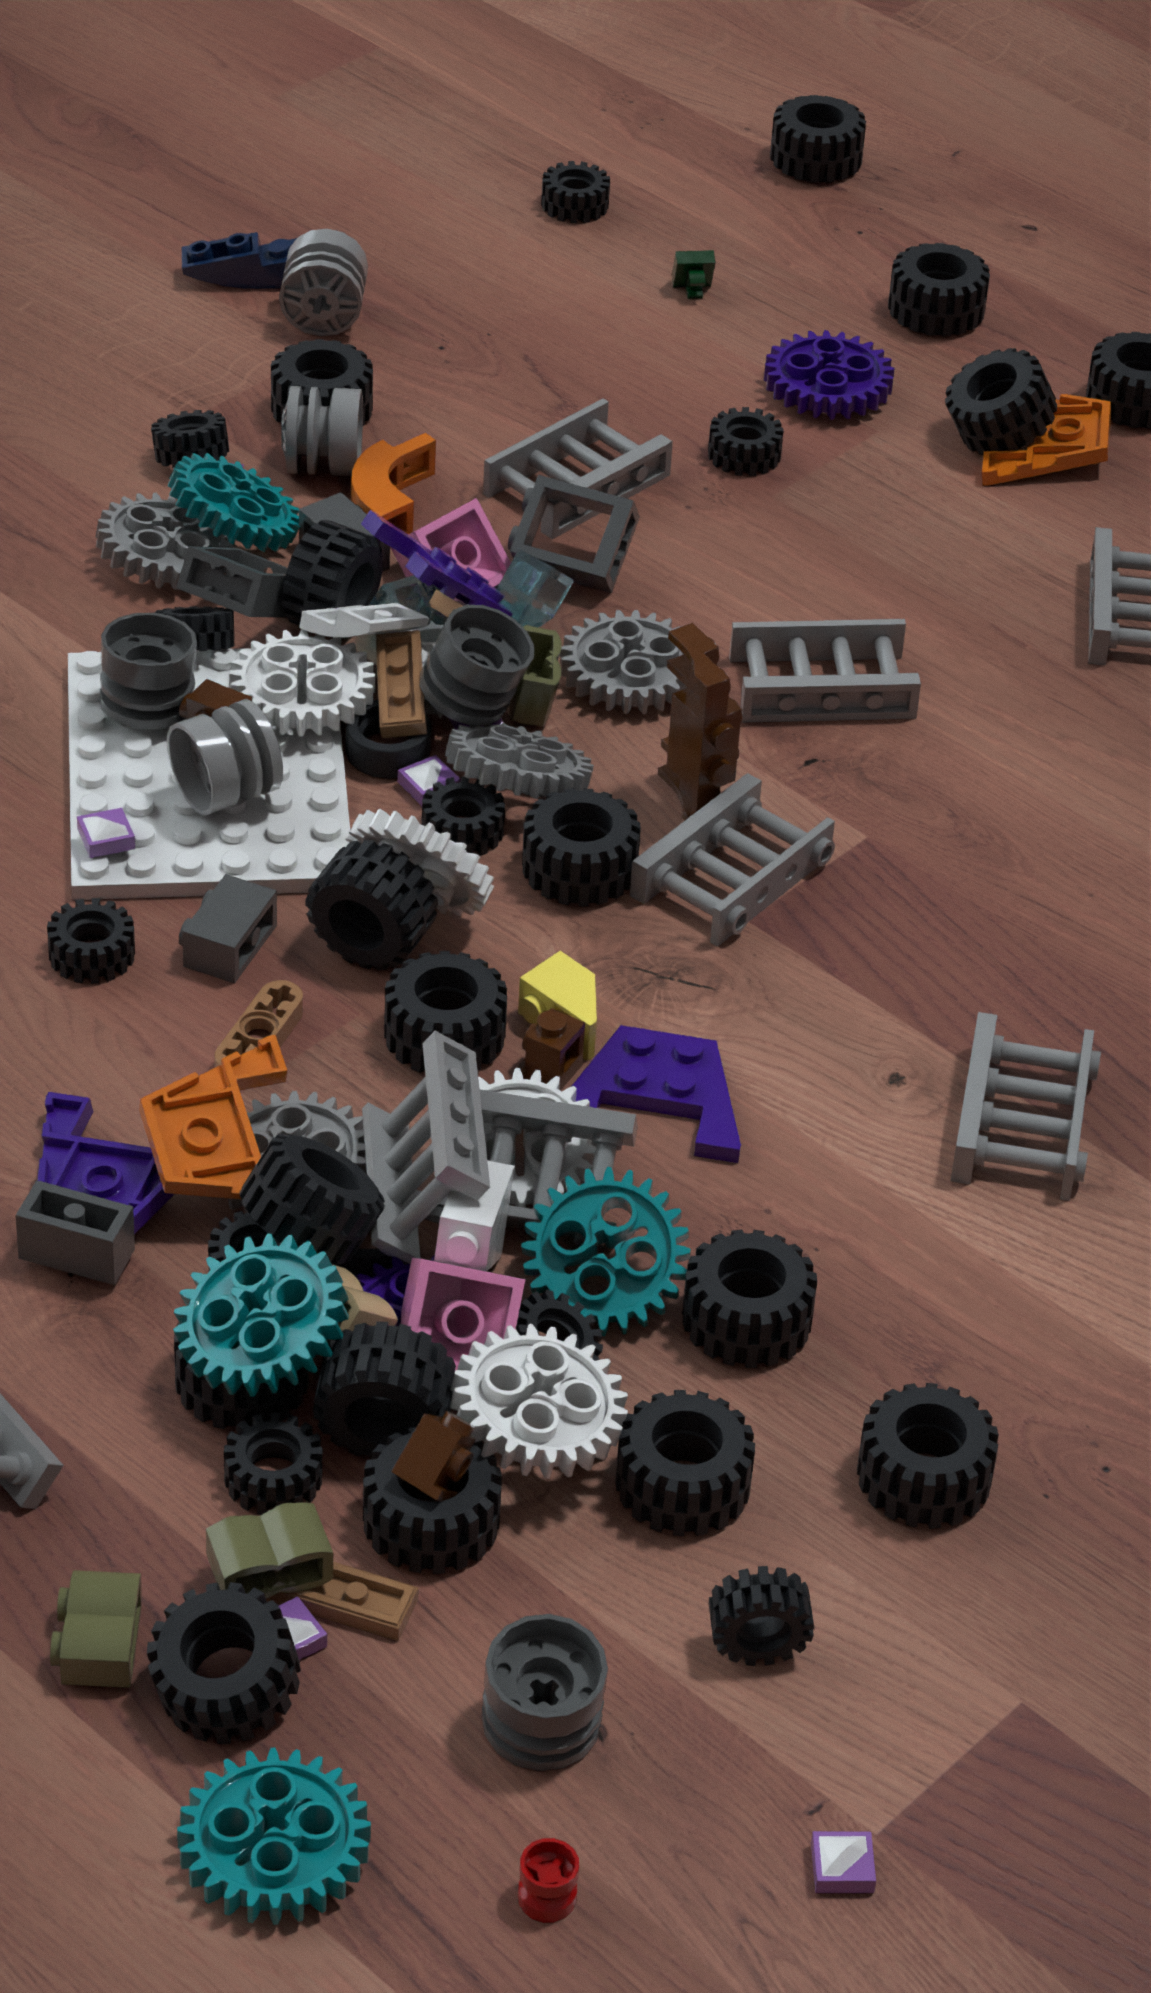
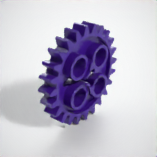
(828, 374)

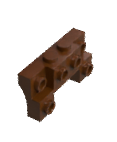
(702, 723)

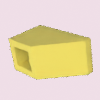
(564, 987)

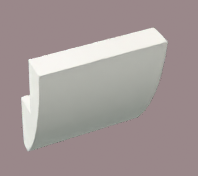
(362, 620)

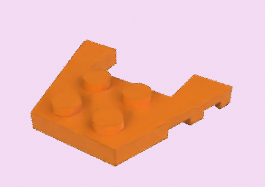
(1073, 440)
(202, 1126)

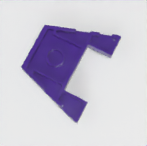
(436, 566)
(666, 1077)
(94, 1165)

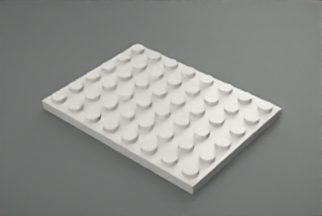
(267, 840)

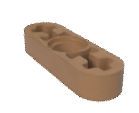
(259, 1015)

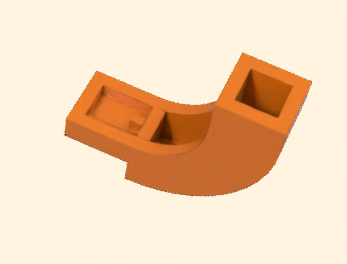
(388, 469)

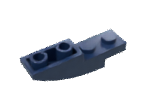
(237, 261)

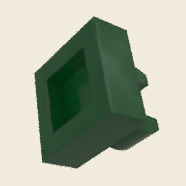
(693, 271)

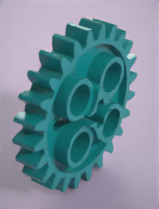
(234, 502)
(583, 1212)
(255, 1303)
(274, 1835)

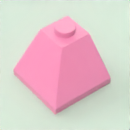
(466, 538)
(459, 1304)

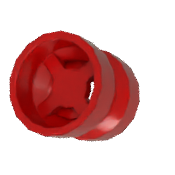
(548, 1880)

